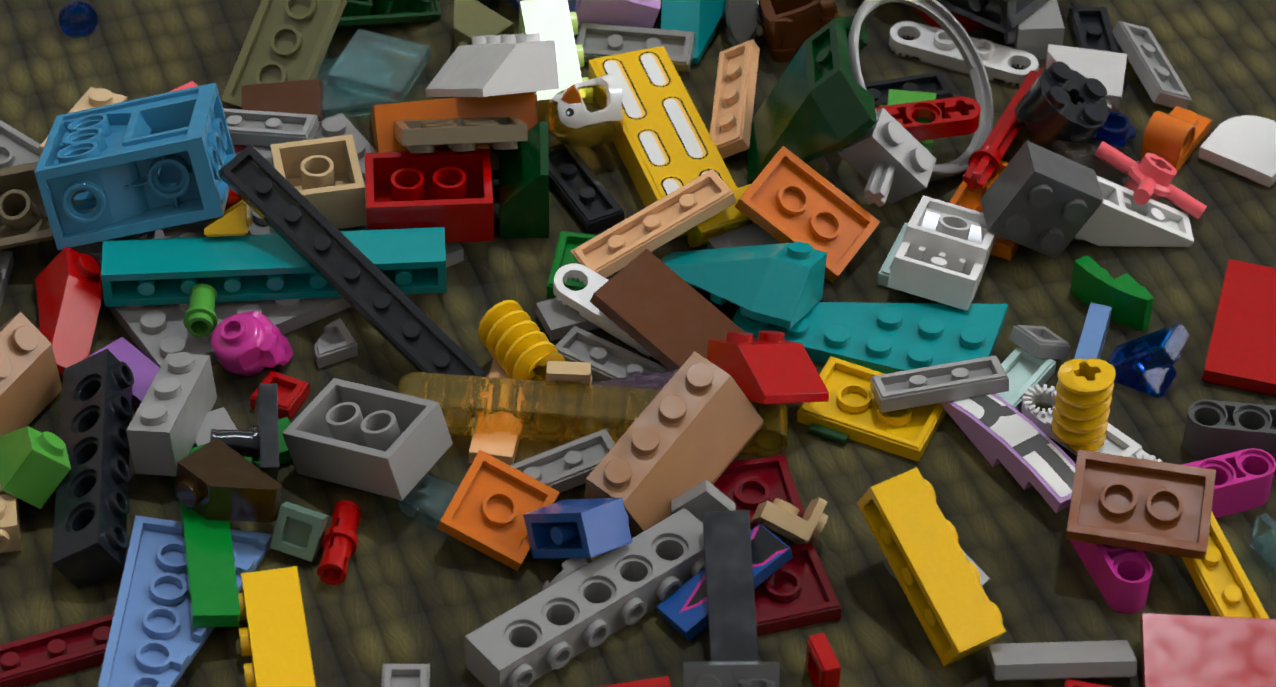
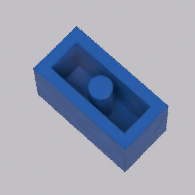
(578, 528)

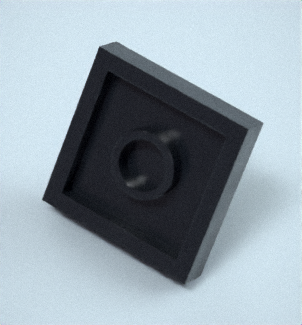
(262, 440)

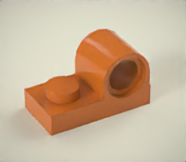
(1174, 135)

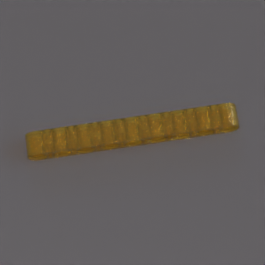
(559, 409)

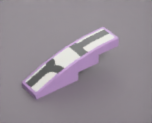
(1017, 443)

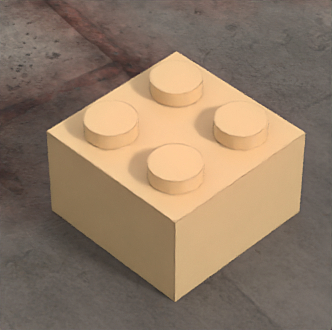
(326, 175)

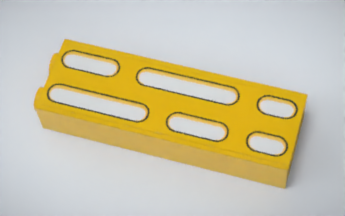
(662, 130)

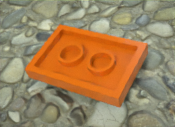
(803, 206)

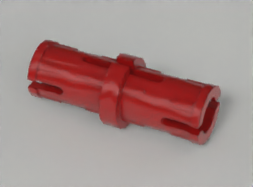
(339, 542)

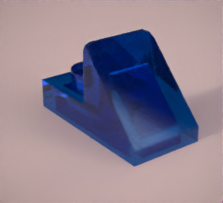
(1148, 360)

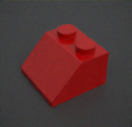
(768, 367)

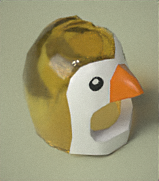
(583, 117)

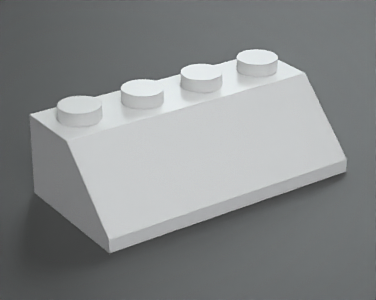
(498, 67)

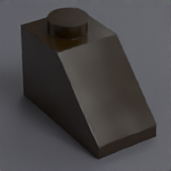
(226, 486)

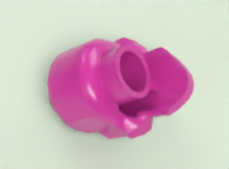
(249, 344)

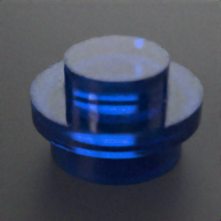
(78, 19)

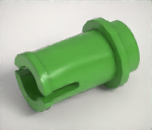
(200, 317)

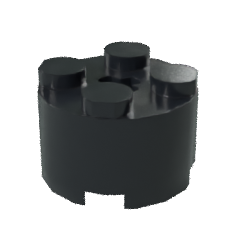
(1063, 107)

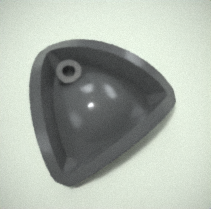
(741, 20)

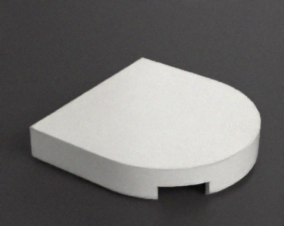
(1244, 147)

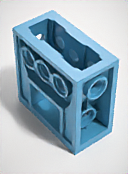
(135, 166)

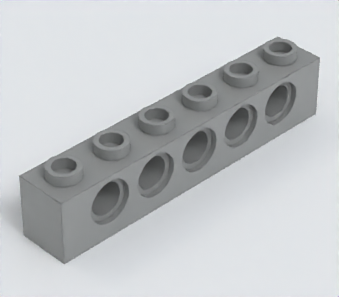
(587, 605)

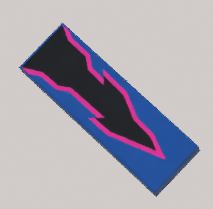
(687, 606)

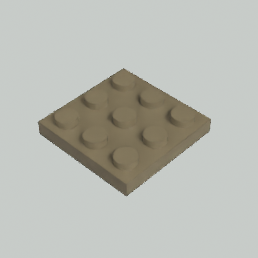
(460, 133)

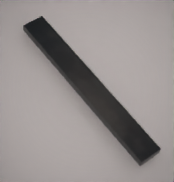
(344, 266)

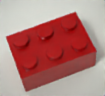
(431, 192)

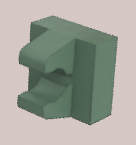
(299, 531)

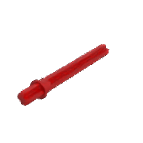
(985, 163)

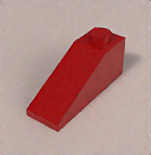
(69, 305)

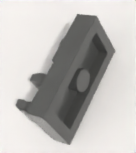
(730, 674)

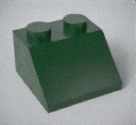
(523, 187)

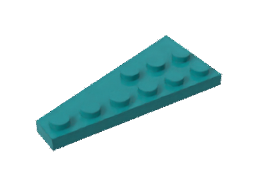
(892, 334)

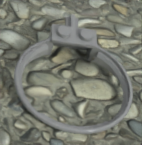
(888, 153)

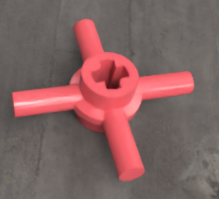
(1150, 179)

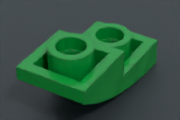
(1128, 299)

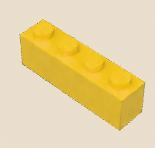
(931, 566)
(274, 630)

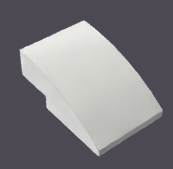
(942, 253)

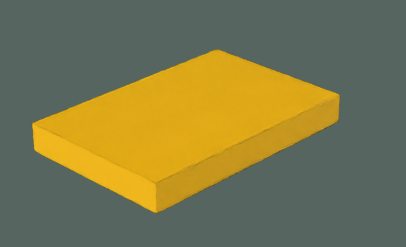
(856, 413)

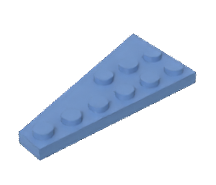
(151, 623)

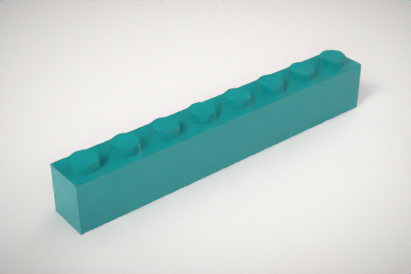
(260, 266)

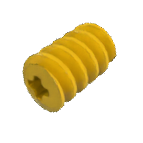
(516, 342)
(1083, 403)

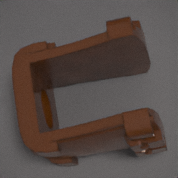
(791, 22)

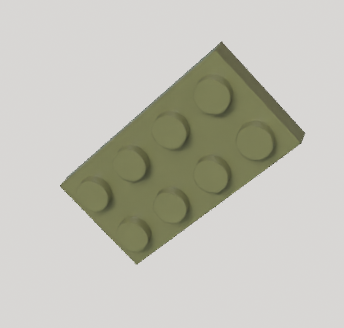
(284, 44)

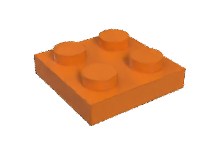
(491, 509)

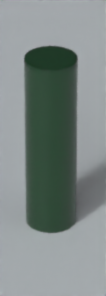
(828, 433)

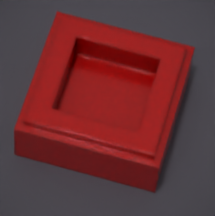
(291, 393)
(821, 662)

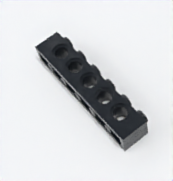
(94, 493)

